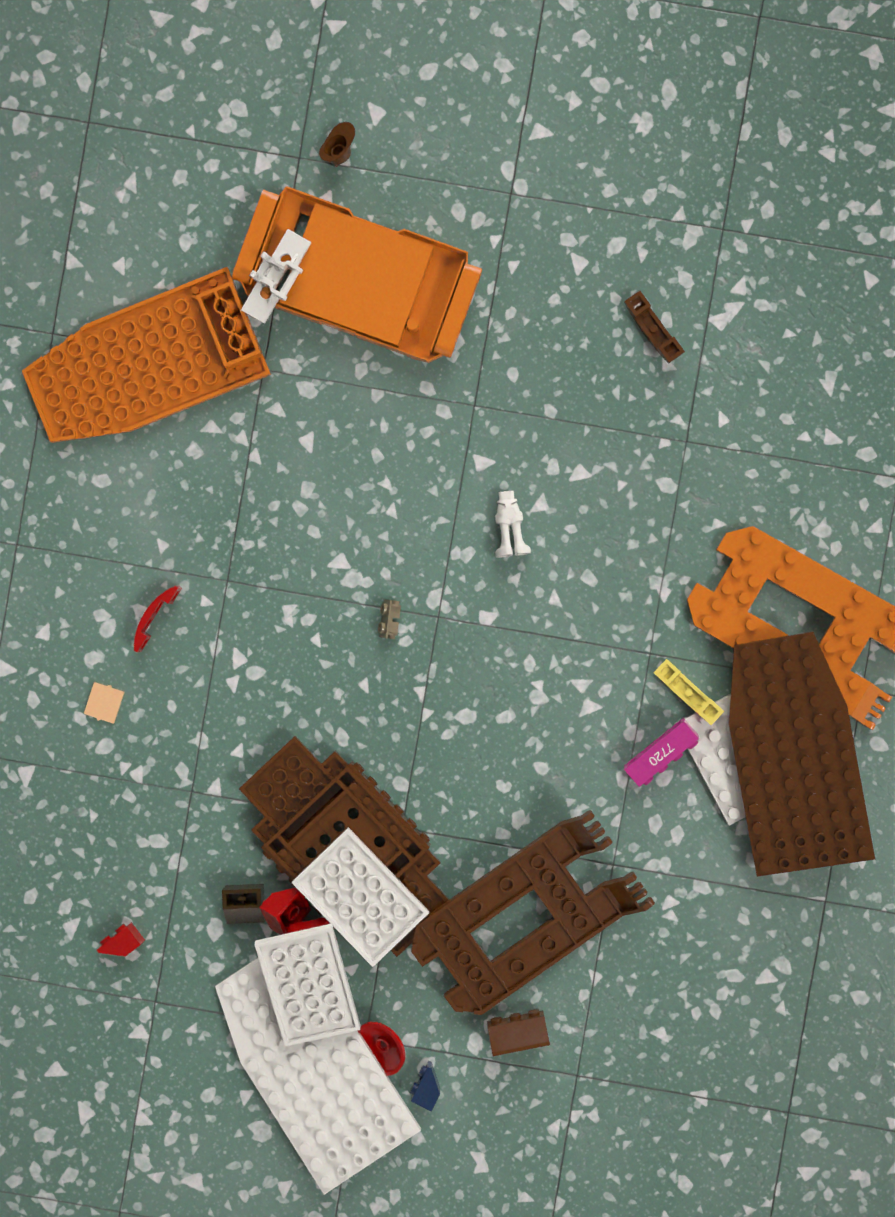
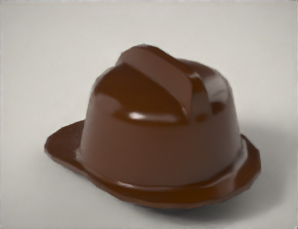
(337, 145)

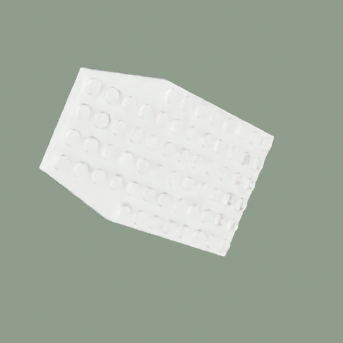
(321, 1091)

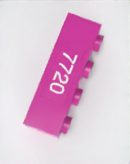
(661, 752)

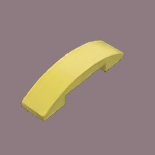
(688, 692)

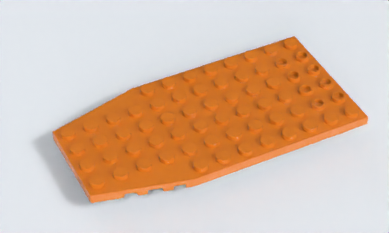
(147, 361)

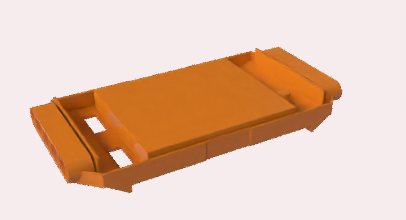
(364, 276)

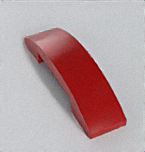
(141, 636)

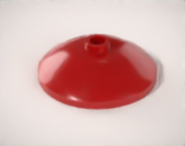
(384, 1045)

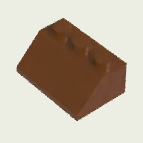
(518, 1032)

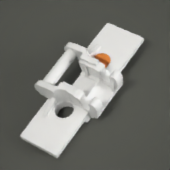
(270, 273)

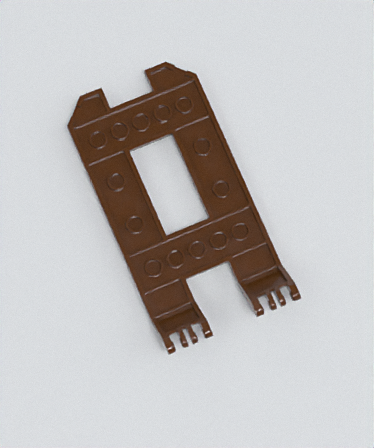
(574, 920)

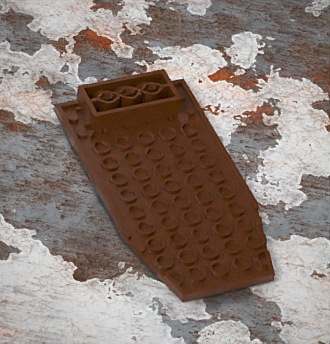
(795, 758)

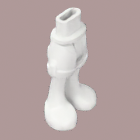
(510, 514)

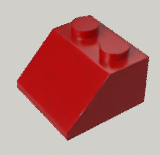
(284, 909)

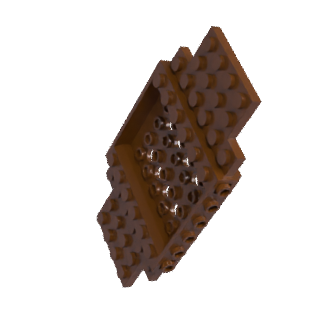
(307, 798)

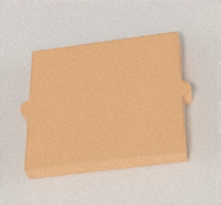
(104, 702)

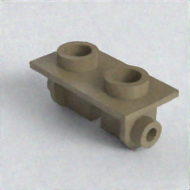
(389, 610)

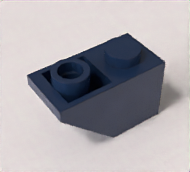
(427, 1089)

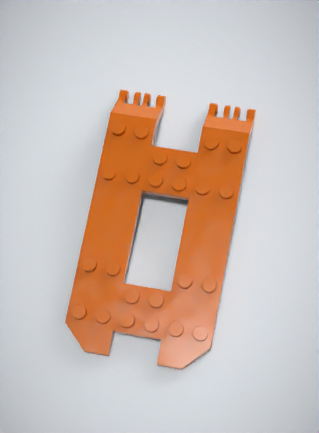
(855, 610)

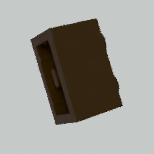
(242, 903)

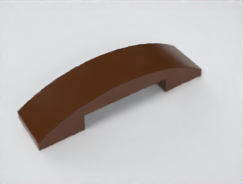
(653, 328)

